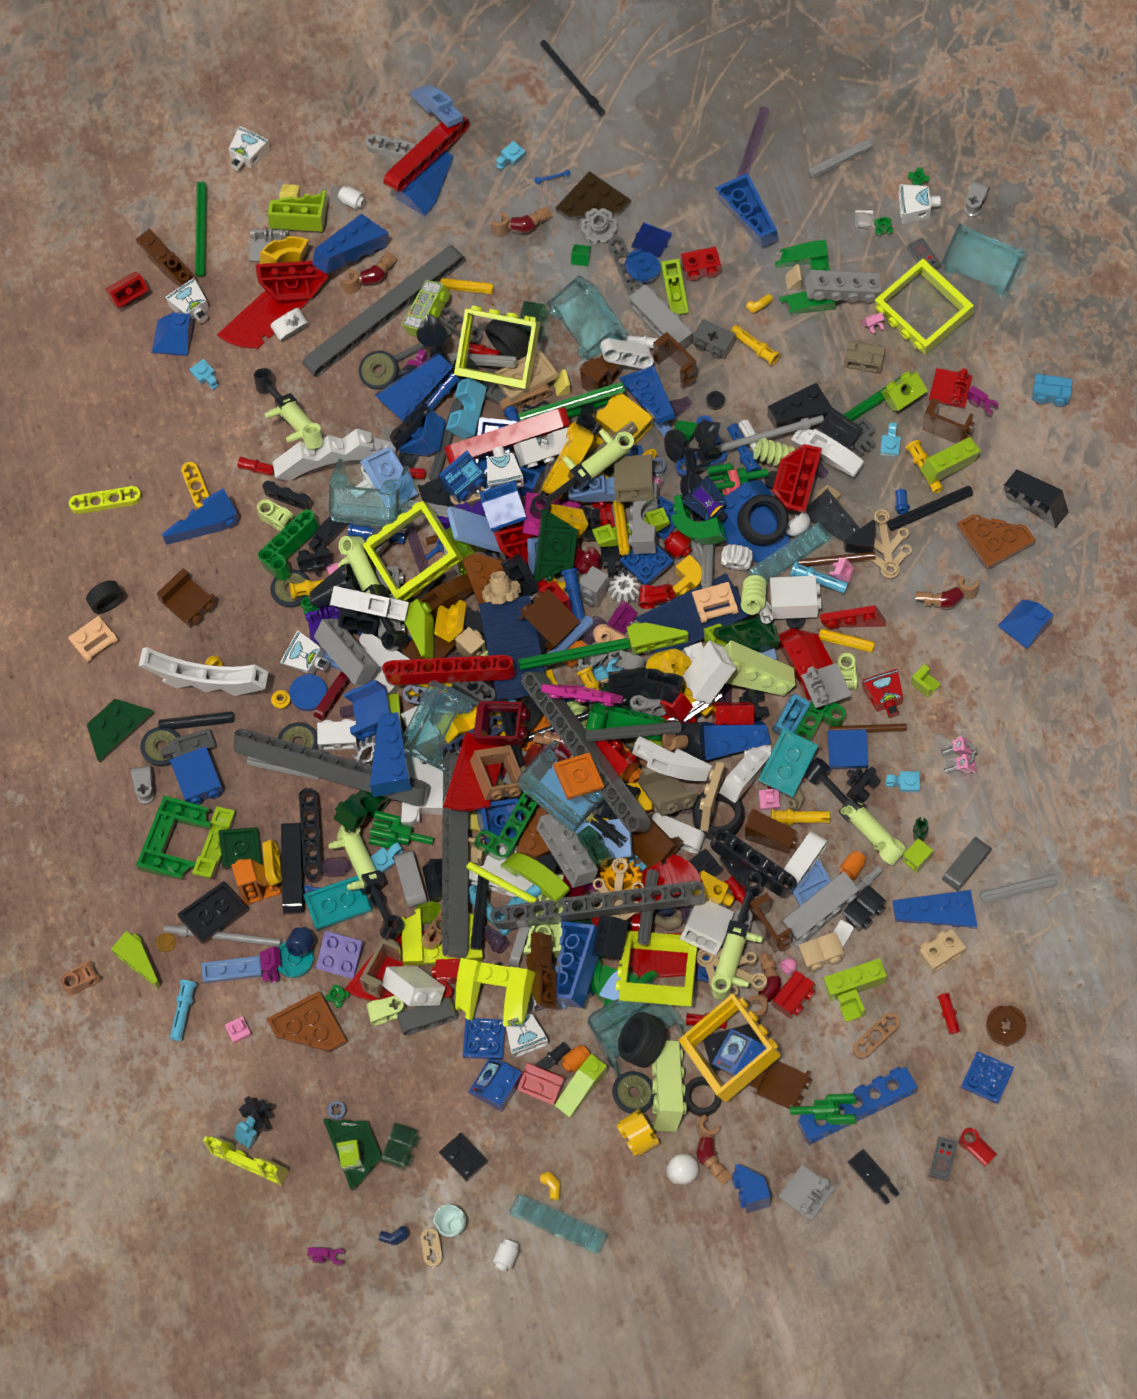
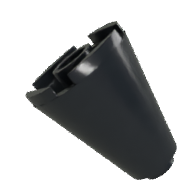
(341, 577)

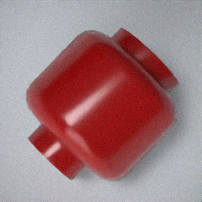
(677, 544)

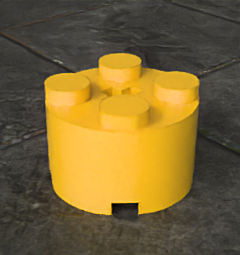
(670, 662)
(639, 1133)

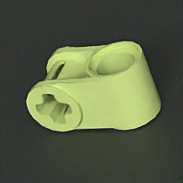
(276, 517)
(848, 673)
(383, 1010)

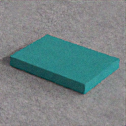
(788, 763)
(331, 906)

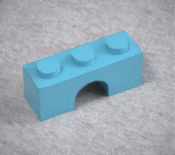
(472, 395)

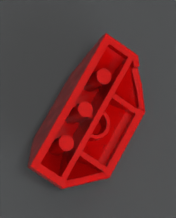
(290, 279)
(796, 477)
(514, 541)
(803, 651)

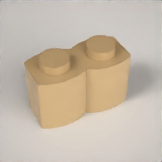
(821, 952)

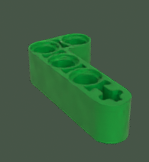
(286, 542)
(606, 716)
(818, 718)
(513, 824)

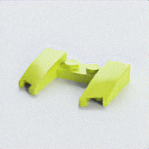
(416, 954)
(515, 980)
(261, 1166)

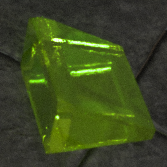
(429, 912)

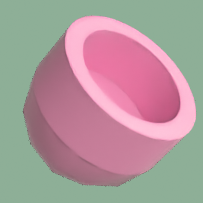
(788, 965)

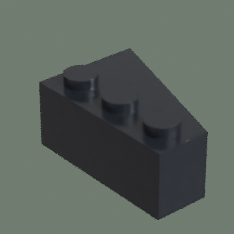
(805, 403)
(1037, 497)

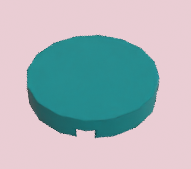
(294, 966)

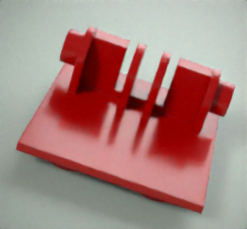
(951, 387)

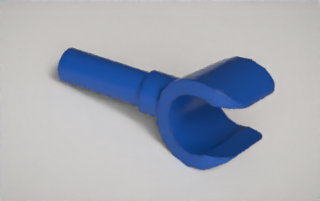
(438, 548)

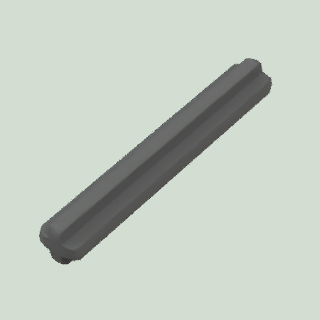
(646, 916)

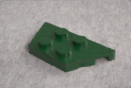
(554, 545)
(750, 633)
(115, 725)
(355, 1130)

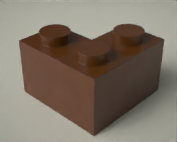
(598, 373)

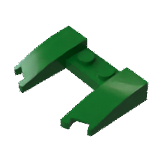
(807, 253)
(170, 811)

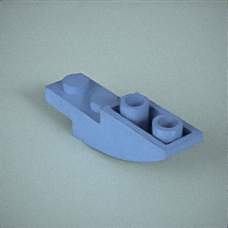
(437, 102)
(598, 490)

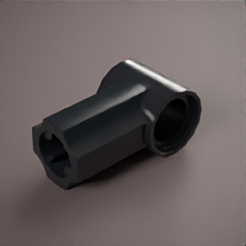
(587, 416)

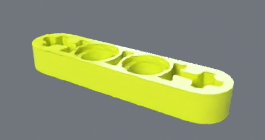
(105, 500)

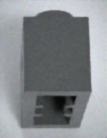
(714, 339)

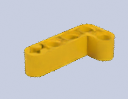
(575, 448)

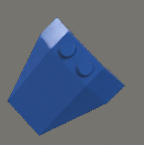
(760, 519)

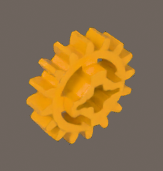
(628, 881)

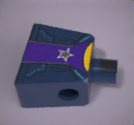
(706, 500)

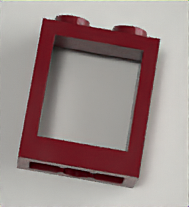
(483, 717)

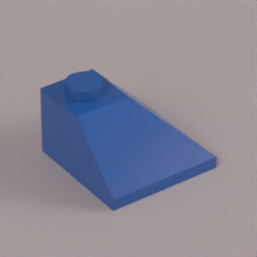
(173, 334)
(1026, 622)

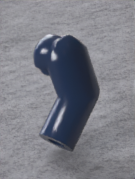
(394, 1238)

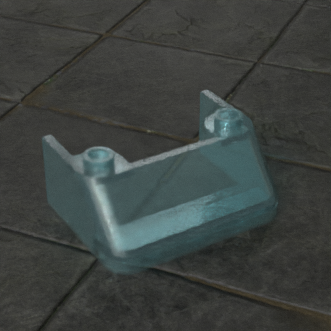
(368, 505)
(432, 722)
(543, 787)
(610, 1019)

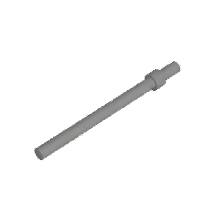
(803, 424)
(864, 881)
(183, 931)

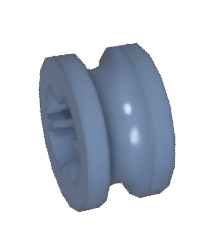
(659, 461)
(342, 1109)

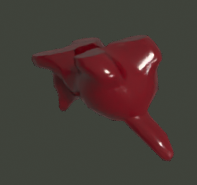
(586, 559)

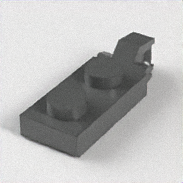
(188, 743)

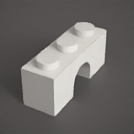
(530, 452)

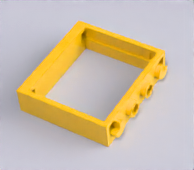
(707, 1026)

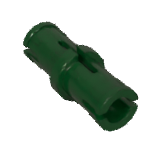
(920, 829)

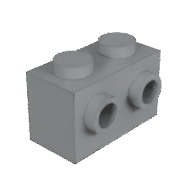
(594, 587)

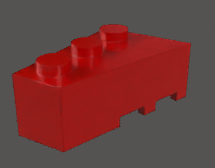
(621, 760)

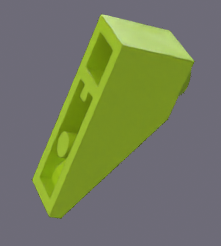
(674, 286)
(421, 626)
(649, 637)
(132, 953)
(581, 1085)

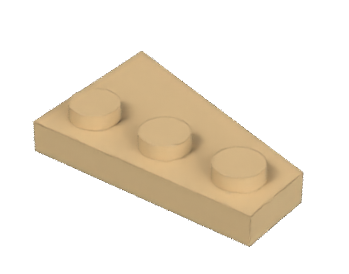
(711, 792)

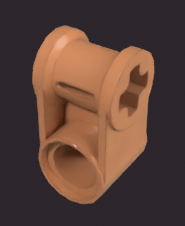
(81, 977)

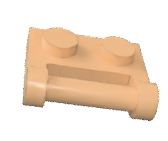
(713, 597)
(91, 634)

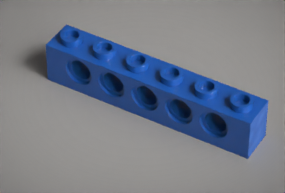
(898, 1076)

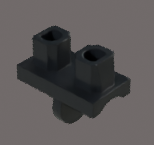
(593, 520)
(314, 561)
(755, 696)
(868, 777)
(259, 1111)

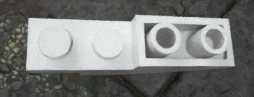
(832, 451)
(369, 603)
(676, 764)

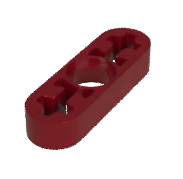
(332, 696)

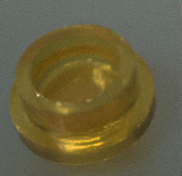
(165, 942)

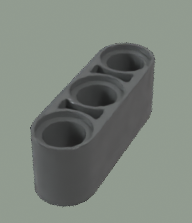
(966, 863)
(427, 1017)

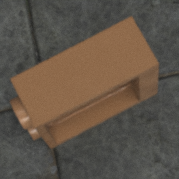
(495, 756)

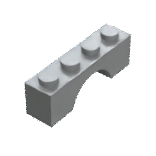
(643, 535)

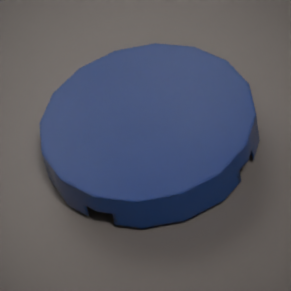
(642, 266)
(307, 692)

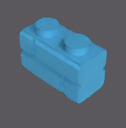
(1052, 390)
(791, 714)

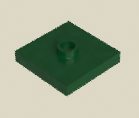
(238, 845)

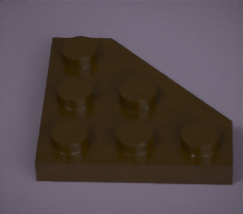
(590, 194)

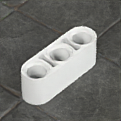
(626, 353)
(692, 837)
(806, 856)

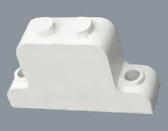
(380, 655)
(434, 799)
(494, 867)

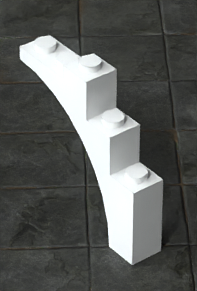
(354, 446)
(207, 678)

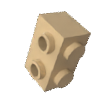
(470, 643)
(941, 951)

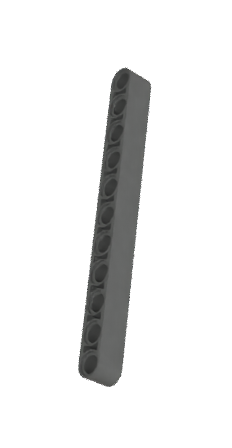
(381, 312)
(573, 735)
(318, 764)
(454, 873)
(607, 909)

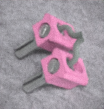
(965, 763)

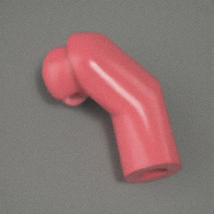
(733, 475)

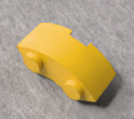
(285, 250)

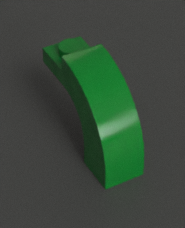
(704, 532)

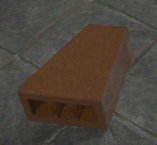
(770, 832)

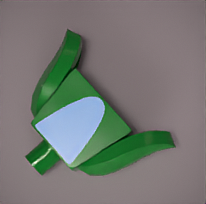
(604, 982)

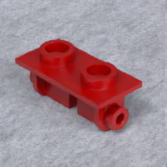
(605, 513)

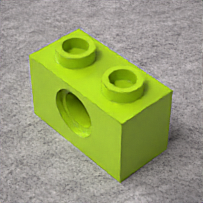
(914, 389)

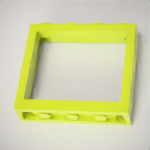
(943, 286)
(492, 377)
(429, 574)
(657, 993)

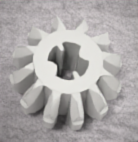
(736, 557)
(618, 585)

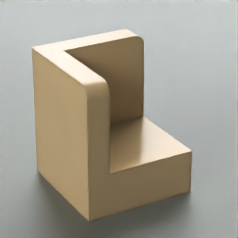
(474, 854)

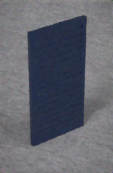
(683, 615)
(510, 637)

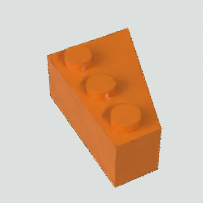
(253, 882)

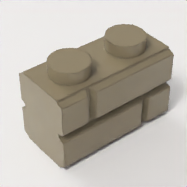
(864, 356)

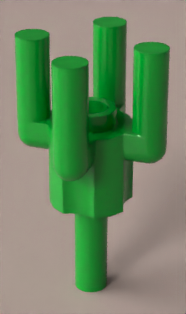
(715, 475)
(395, 832)
(829, 1109)

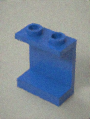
(368, 703)
(196, 776)

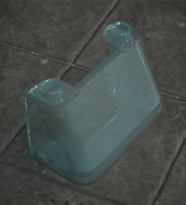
(984, 259)
(586, 316)

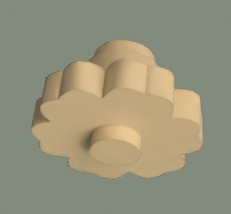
(500, 589)

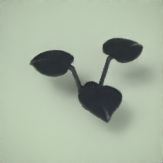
(434, 334)
(706, 435)

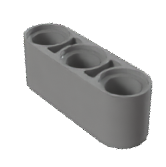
(410, 879)

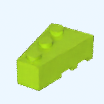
(299, 213)

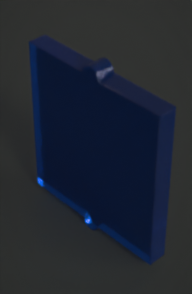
(651, 240)

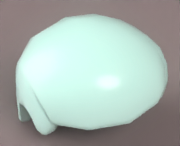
(450, 1220)

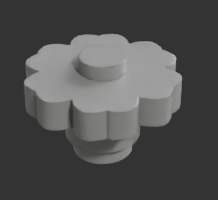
(598, 226)

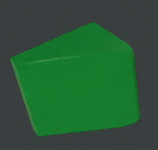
(580, 255)
(686, 428)

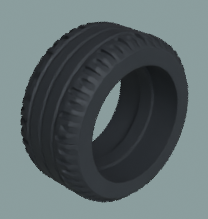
(507, 338)
(779, 511)
(734, 826)
(642, 1039)

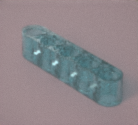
(791, 552)
(558, 1223)

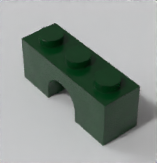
(354, 810)

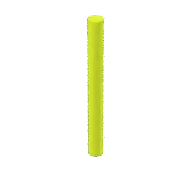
(501, 883)

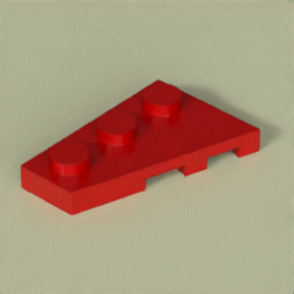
(857, 617)

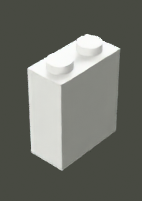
(794, 597)
(709, 672)
(707, 926)
(413, 986)

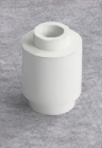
(352, 197)
(506, 1255)

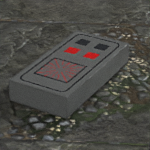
(920, 250)
(943, 1159)

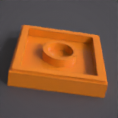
(578, 776)

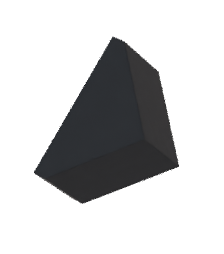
(862, 540)

